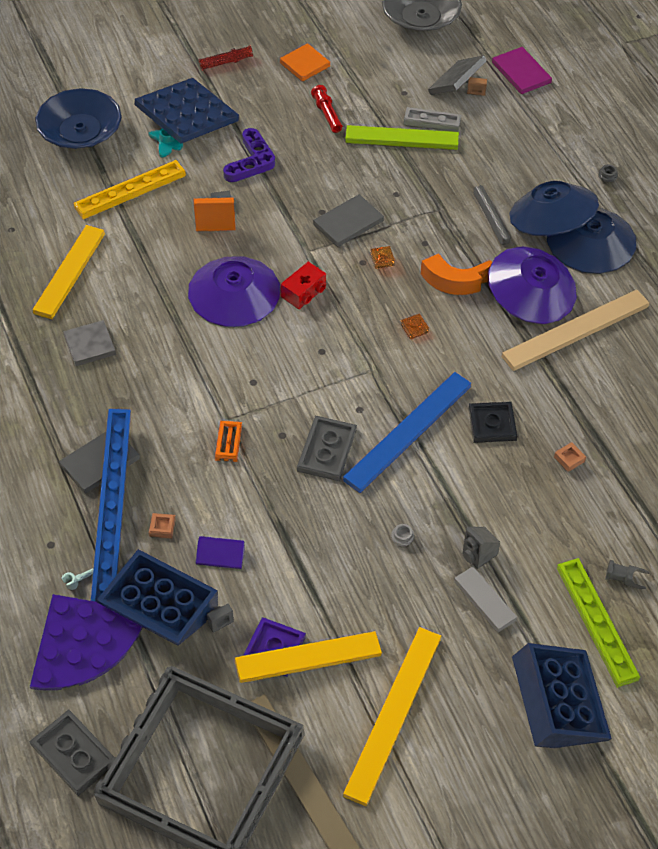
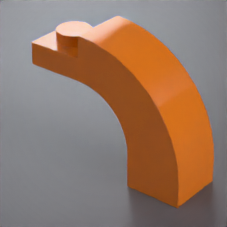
(454, 280)

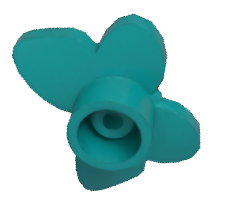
(166, 142)

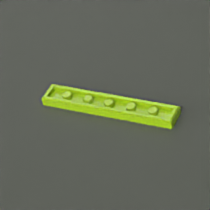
(402, 137)
(598, 623)

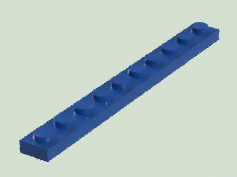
(111, 501)

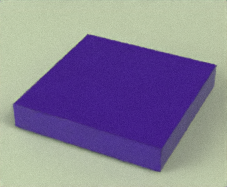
(273, 636)

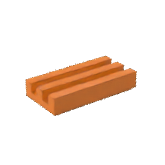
(227, 455)

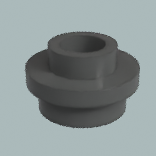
(608, 173)

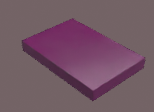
(521, 70)

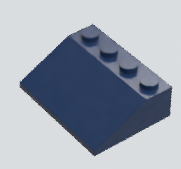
(159, 598)
(560, 696)

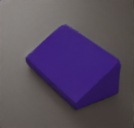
(220, 552)

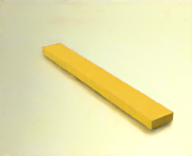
(392, 717)

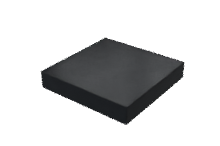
(492, 422)

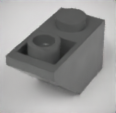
(479, 546)

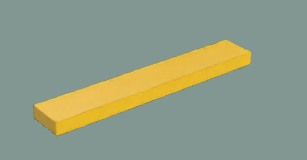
(129, 189)
(68, 272)
(307, 657)

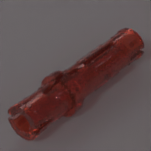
(227, 57)

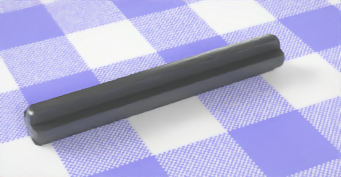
(492, 215)

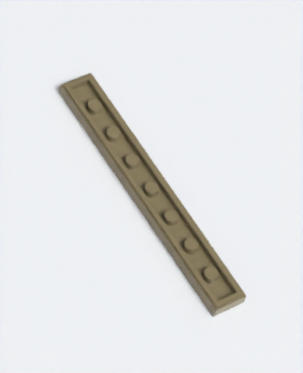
(310, 792)

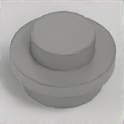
(402, 535)

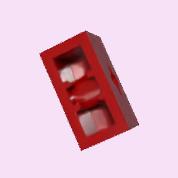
(303, 285)

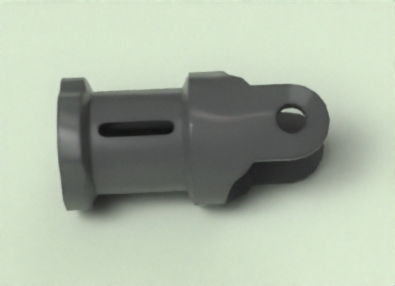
(624, 574)

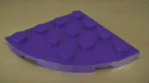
(80, 643)

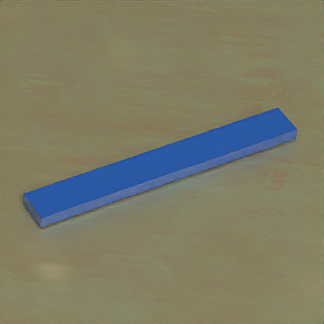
(406, 432)

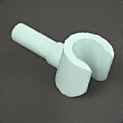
(75, 579)

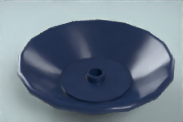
(78, 118)
(553, 209)
(596, 247)

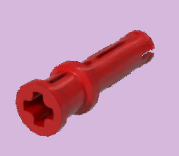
(324, 103)

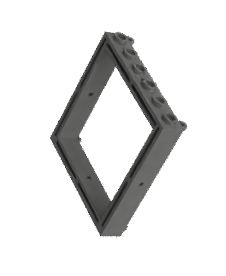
(145, 724)

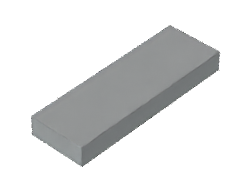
(432, 119)
(485, 599)

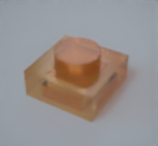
(382, 257)
(414, 326)

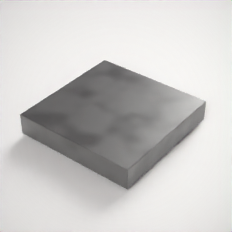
(89, 343)

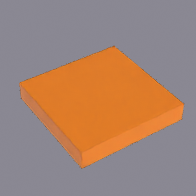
(305, 62)
(214, 214)

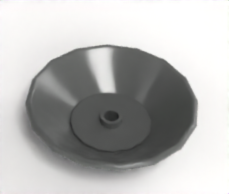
(422, 14)

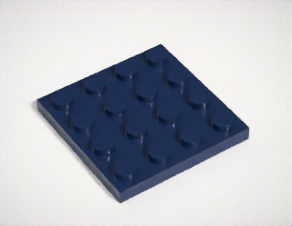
(186, 110)

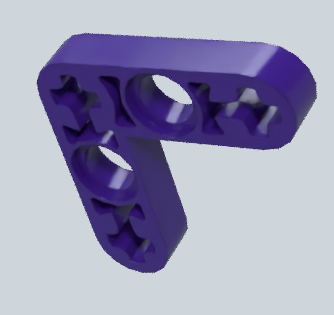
(261, 160)

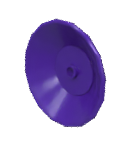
(532, 285)
(234, 291)

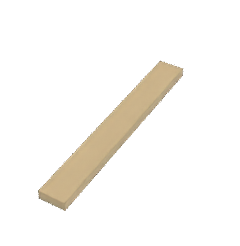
(574, 330)

